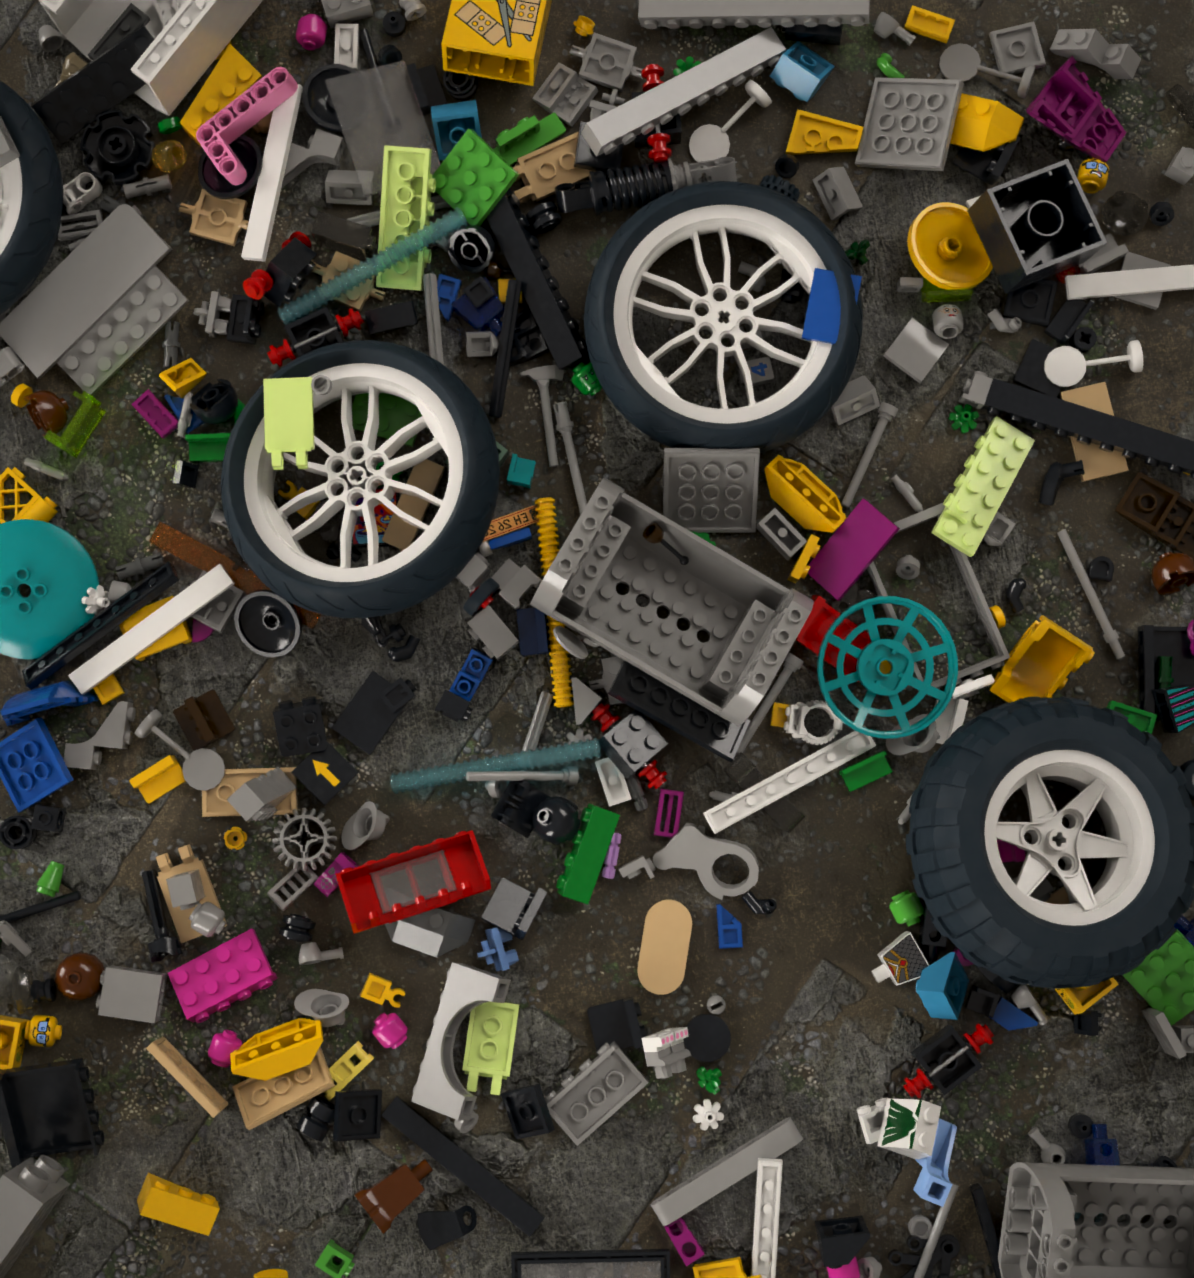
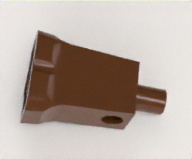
(393, 1193)

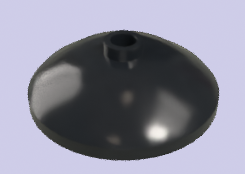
(317, 97)
(217, 185)
(259, 629)

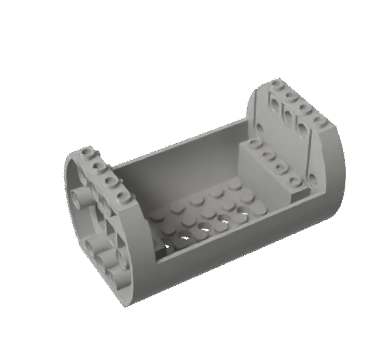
(742, 610)
(1046, 1242)

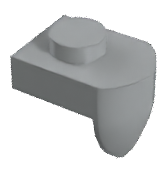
(481, 344)
(998, 530)

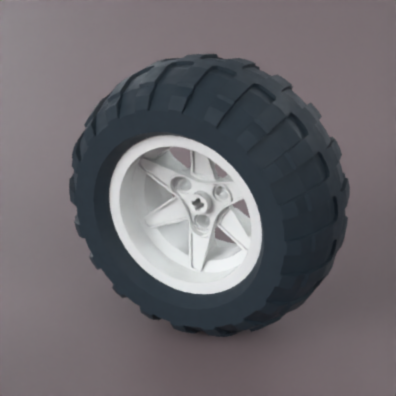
(1146, 843)

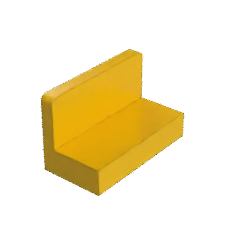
(159, 778)

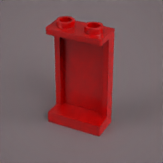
(818, 624)

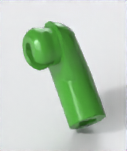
(884, 65)

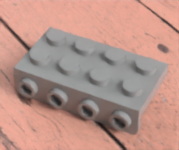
(595, 1092)

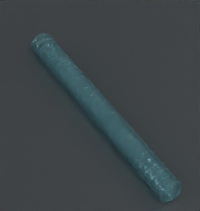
(372, 266)
(513, 762)

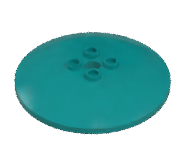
(58, 576)

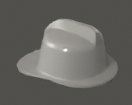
(918, 742)
(363, 826)
(323, 1006)

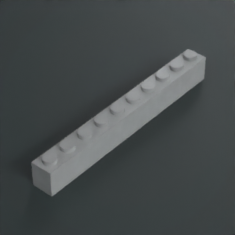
(751, 12)
(683, 92)

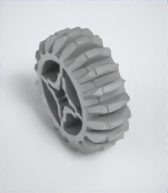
(292, 839)

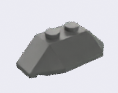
(432, 931)

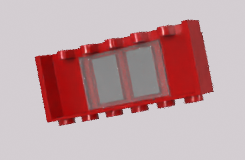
(413, 881)

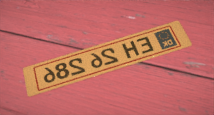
(511, 522)

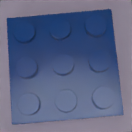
(32, 765)

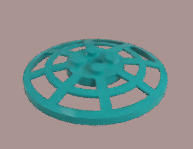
(901, 667)

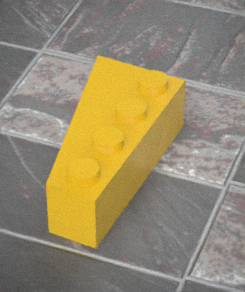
(225, 83)

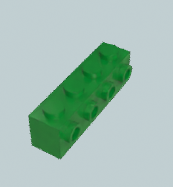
(587, 854)

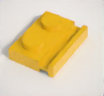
(801, 568)

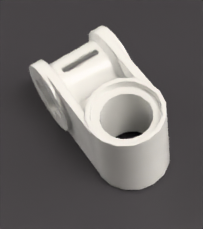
(76, 191)

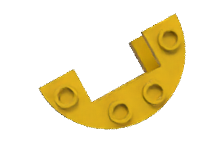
(1040, 662)

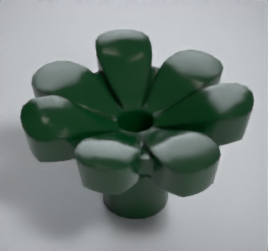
(858, 251)

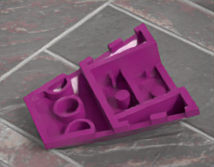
(1076, 114)

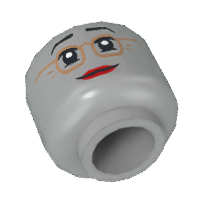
(947, 321)

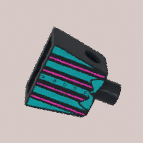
(1175, 707)

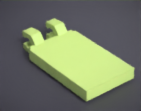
(288, 419)
(490, 1044)

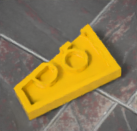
(822, 134)

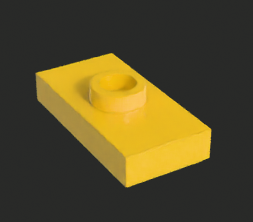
(929, 24)

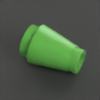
(51, 879)

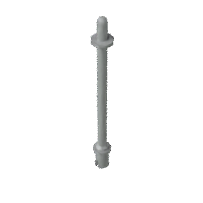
(565, 426)

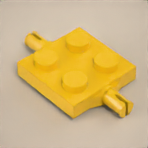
(721, 1269)

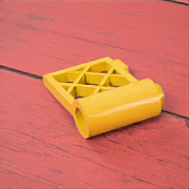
(37, 508)

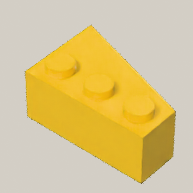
(177, 1205)

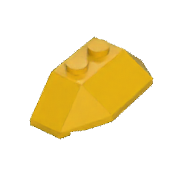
(984, 124)
(803, 495)
(278, 1050)

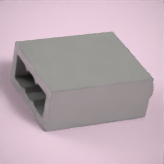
(131, 994)

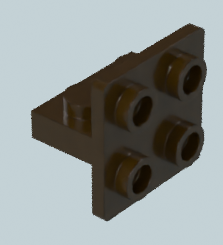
(204, 719)

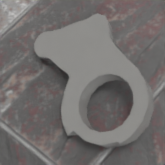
(697, 851)

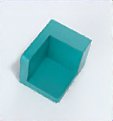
(521, 471)

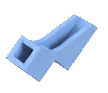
(933, 1180)

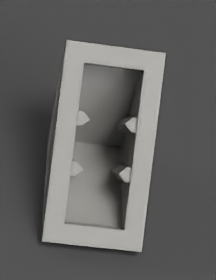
(584, 700)

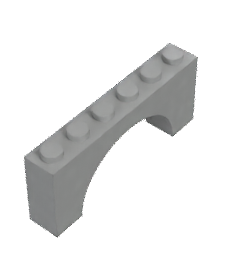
(437, 1081)

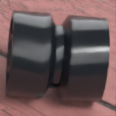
(317, 1119)

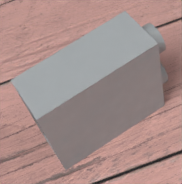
(25, 1202)

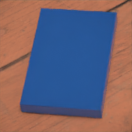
(824, 307)

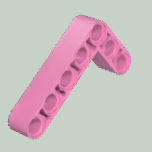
(239, 117)

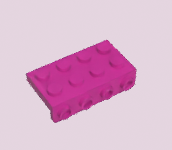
(222, 977)

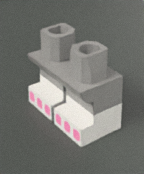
(666, 1051)

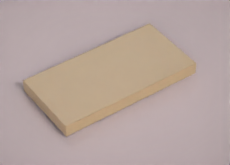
(1095, 461)
(215, 800)
(187, 1076)
(267, 1099)

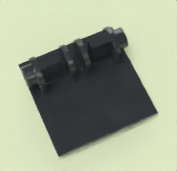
(518, 805)

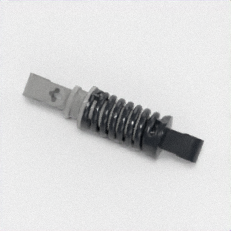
(639, 184)

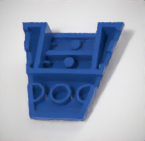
(62, 693)

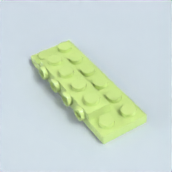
(403, 210)
(982, 486)

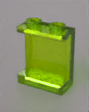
(80, 427)

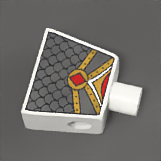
(901, 960)

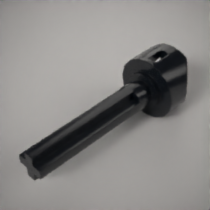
(164, 943)

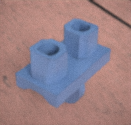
(494, 950)

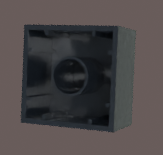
(1036, 225)

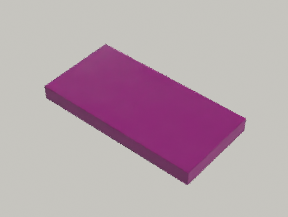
(852, 549)

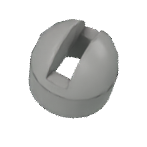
(319, 381)
(714, 1000)

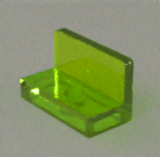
(932, 293)

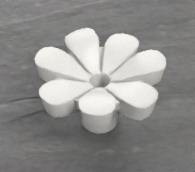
(97, 600)
(706, 1110)

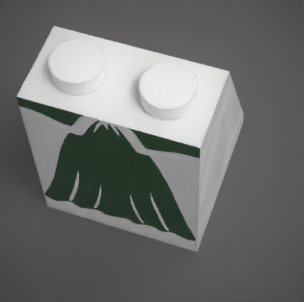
(909, 1127)

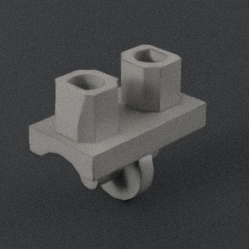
(600, 108)
(217, 305)

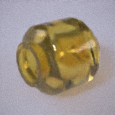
(169, 156)

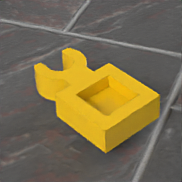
(306, 511)
(378, 989)

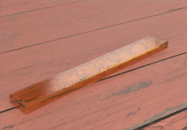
(207, 558)

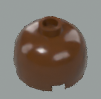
(47, 411)
(1172, 571)
(79, 976)

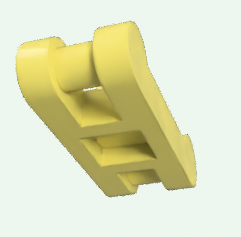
(345, 1070)

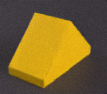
(183, 377)

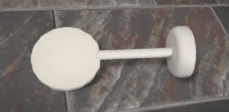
(711, 141)
(1067, 365)

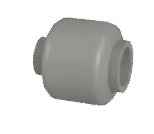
(207, 919)

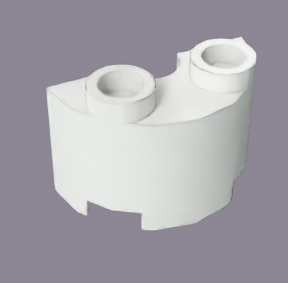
(871, 1120)

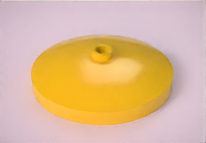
(948, 247)

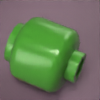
(906, 908)

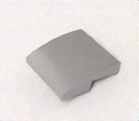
(565, 94)
(916, 350)

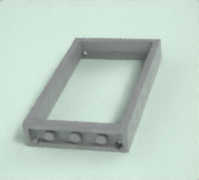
(976, 595)

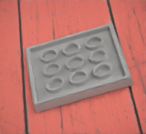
(909, 123)
(711, 489)

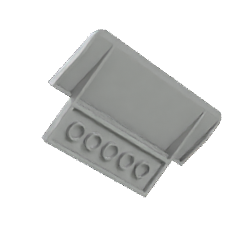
(97, 304)

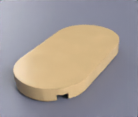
(664, 947)

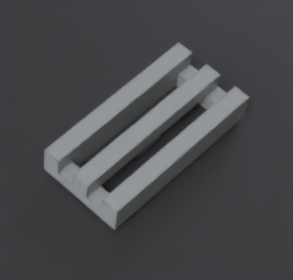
(75, 217)

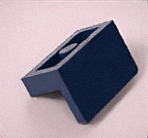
(532, 631)

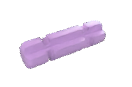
(611, 857)

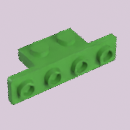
(528, 137)

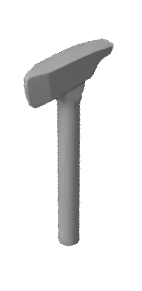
(542, 376)

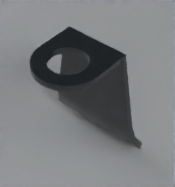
(444, 1226)

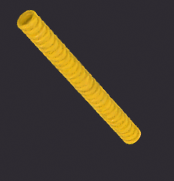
(549, 551)

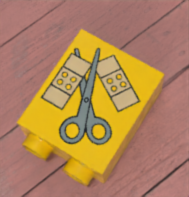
(495, 38)

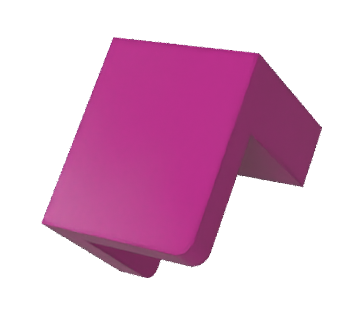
(1010, 852)

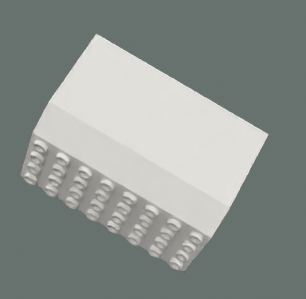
(179, 50)

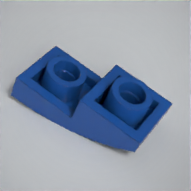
(471, 674)

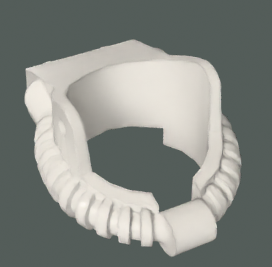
(795, 722)

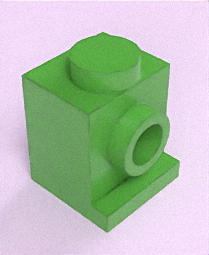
(328, 1265)

